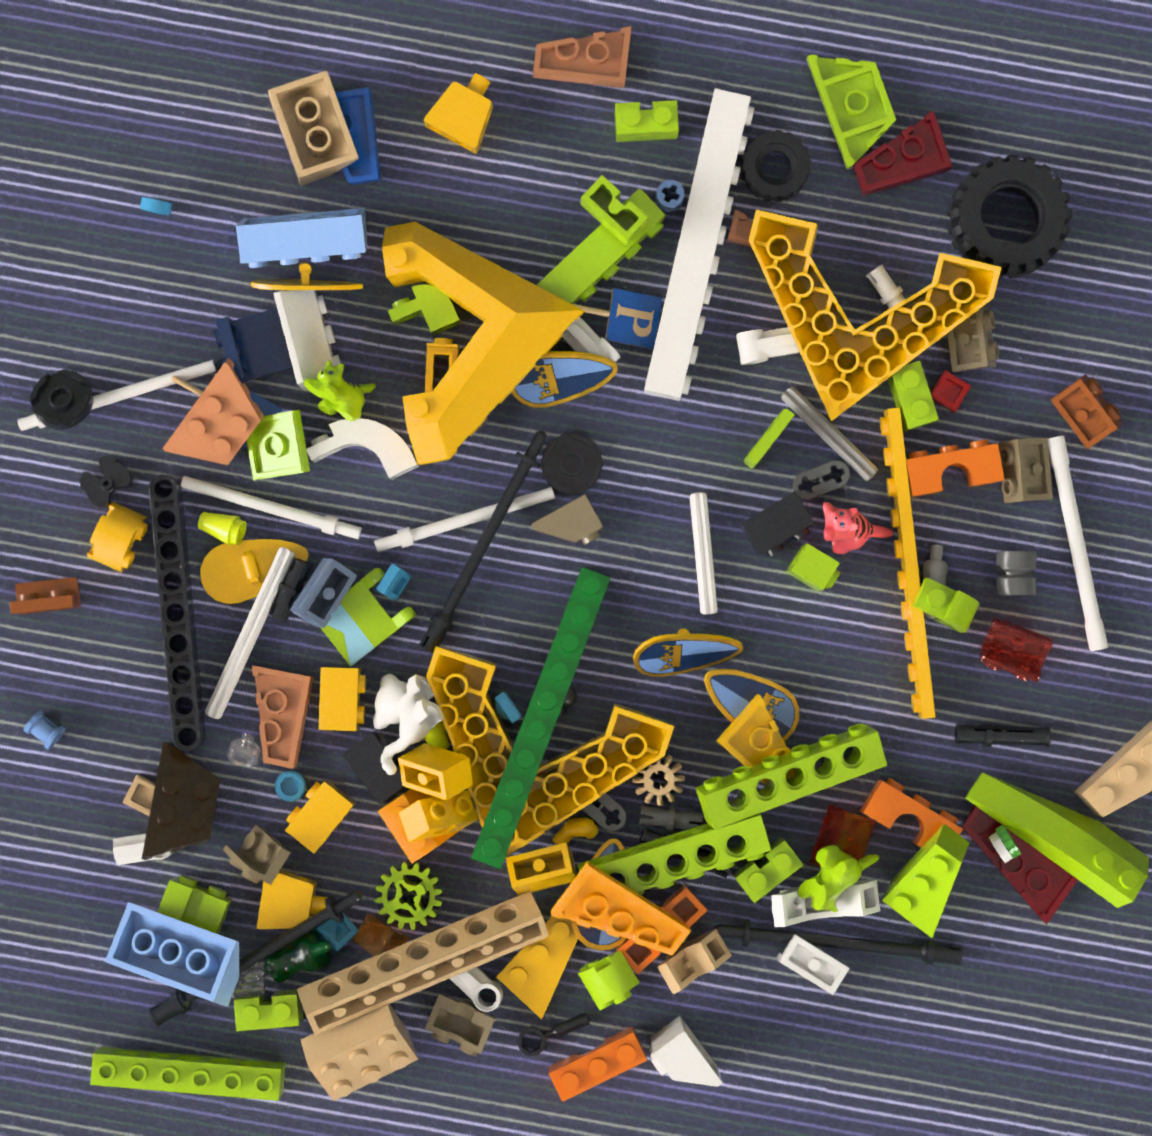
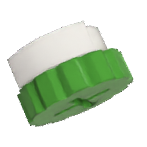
(1004, 844)

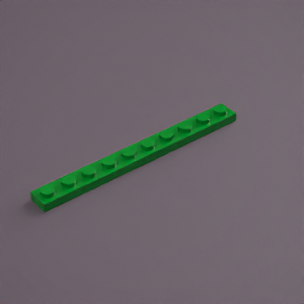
(540, 718)

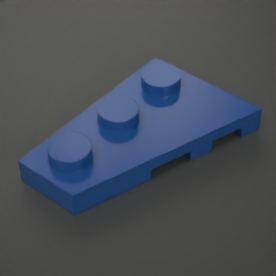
(360, 120)

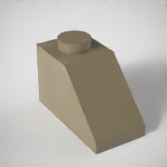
(571, 522)

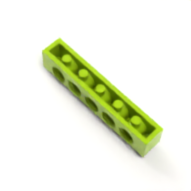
(865, 757)
(685, 843)
(188, 1073)

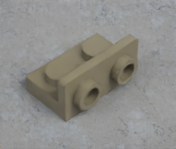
(972, 342)
(1026, 470)
(259, 856)

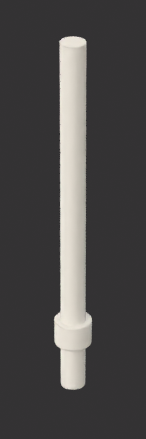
(328, 524)
(406, 537)

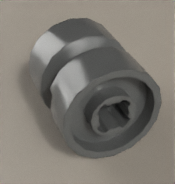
(1016, 573)

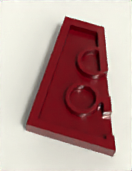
(907, 158)

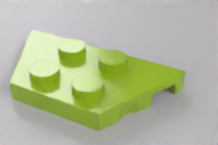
(853, 103)

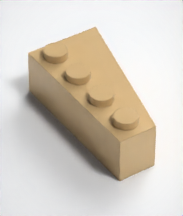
(1122, 777)

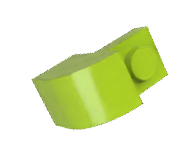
(432, 304)
(946, 605)

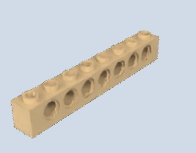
(422, 962)

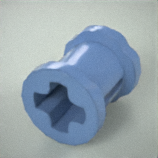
(666, 187)
(44, 729)

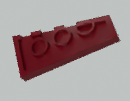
(1031, 873)

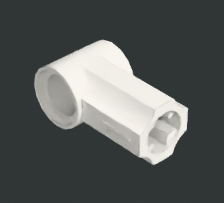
(584, 339)
(759, 345)
(130, 849)
(473, 982)

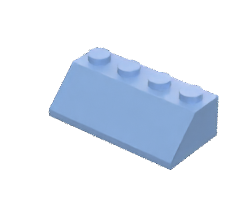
(302, 236)
(176, 954)

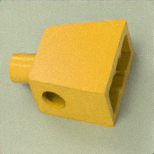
(462, 113)
(288, 901)

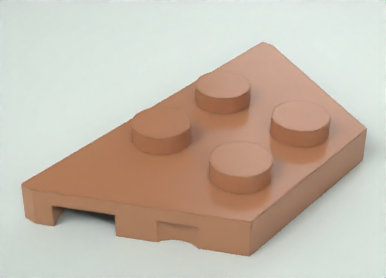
(218, 420)

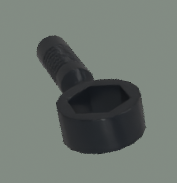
(557, 1030)

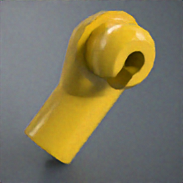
(576, 828)

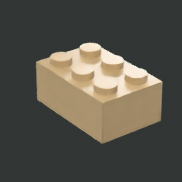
(359, 1051)

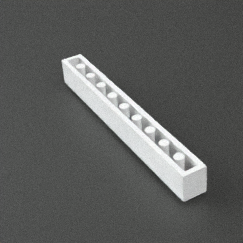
(697, 245)

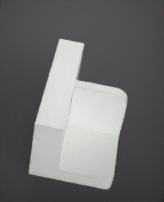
(813, 964)

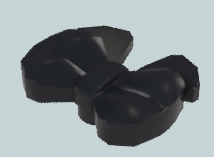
(115, 478)

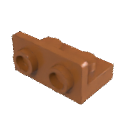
(1087, 410)
(46, 596)

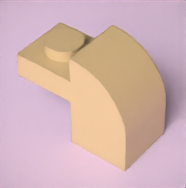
(693, 960)

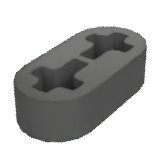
(817, 473)
(596, 813)

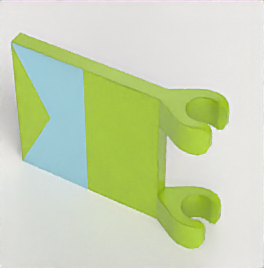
(362, 621)

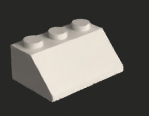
(306, 332)
(682, 1056)

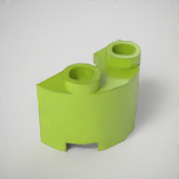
(608, 979)

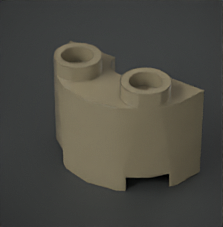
(461, 1023)

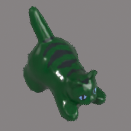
(300, 955)

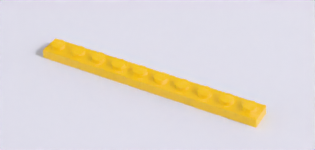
(905, 549)

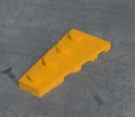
(613, 907)

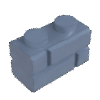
(323, 592)

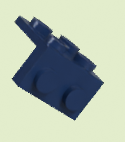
(254, 344)

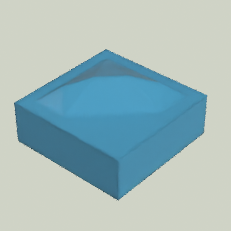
(393, 582)
(506, 709)
(337, 933)

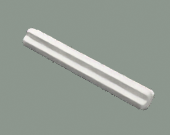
(703, 553)

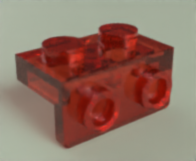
(1015, 650)
(846, 830)

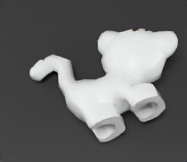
(406, 705)

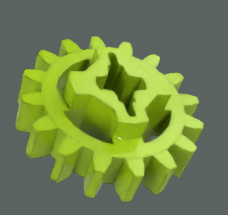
(397, 902)

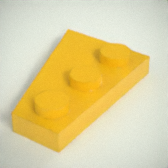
(754, 736)
(539, 966)

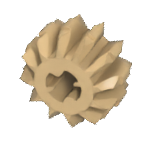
(661, 790)

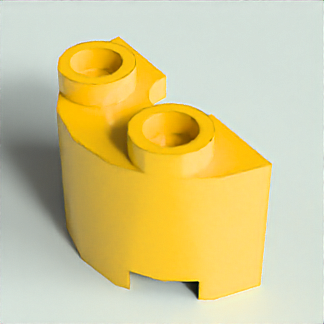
(116, 535)

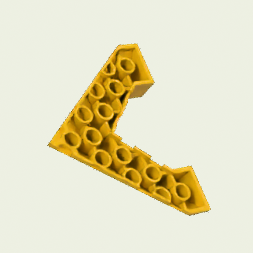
(516, 331)
(850, 361)
(562, 783)

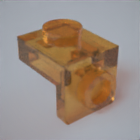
(377, 936)

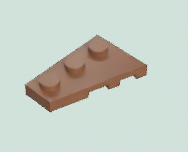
(585, 60)
(283, 711)

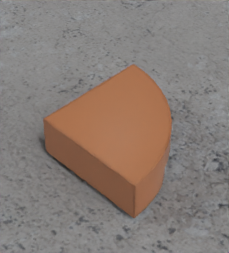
(740, 229)

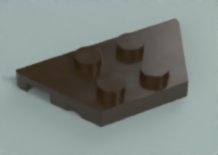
(180, 804)

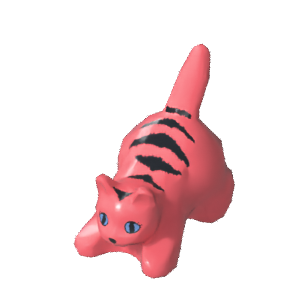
(849, 529)

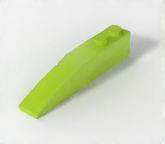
(1067, 838)

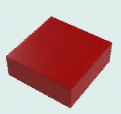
(949, 391)

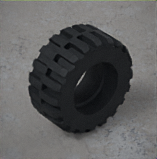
(1034, 185)

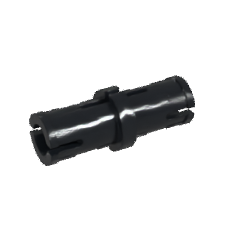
(290, 589)

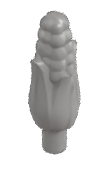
(935, 568)

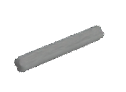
(829, 433)

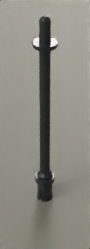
(443, 619)
(927, 951)
(181, 1001)

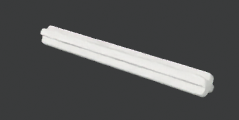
(249, 633)

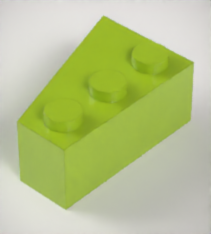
(927, 879)

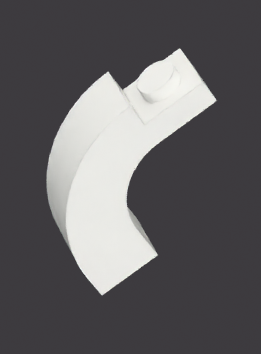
(365, 433)
(856, 900)

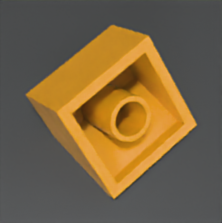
(390, 815)

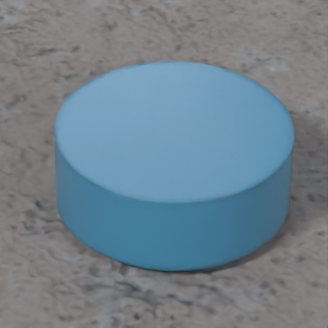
(155, 206)
(290, 785)

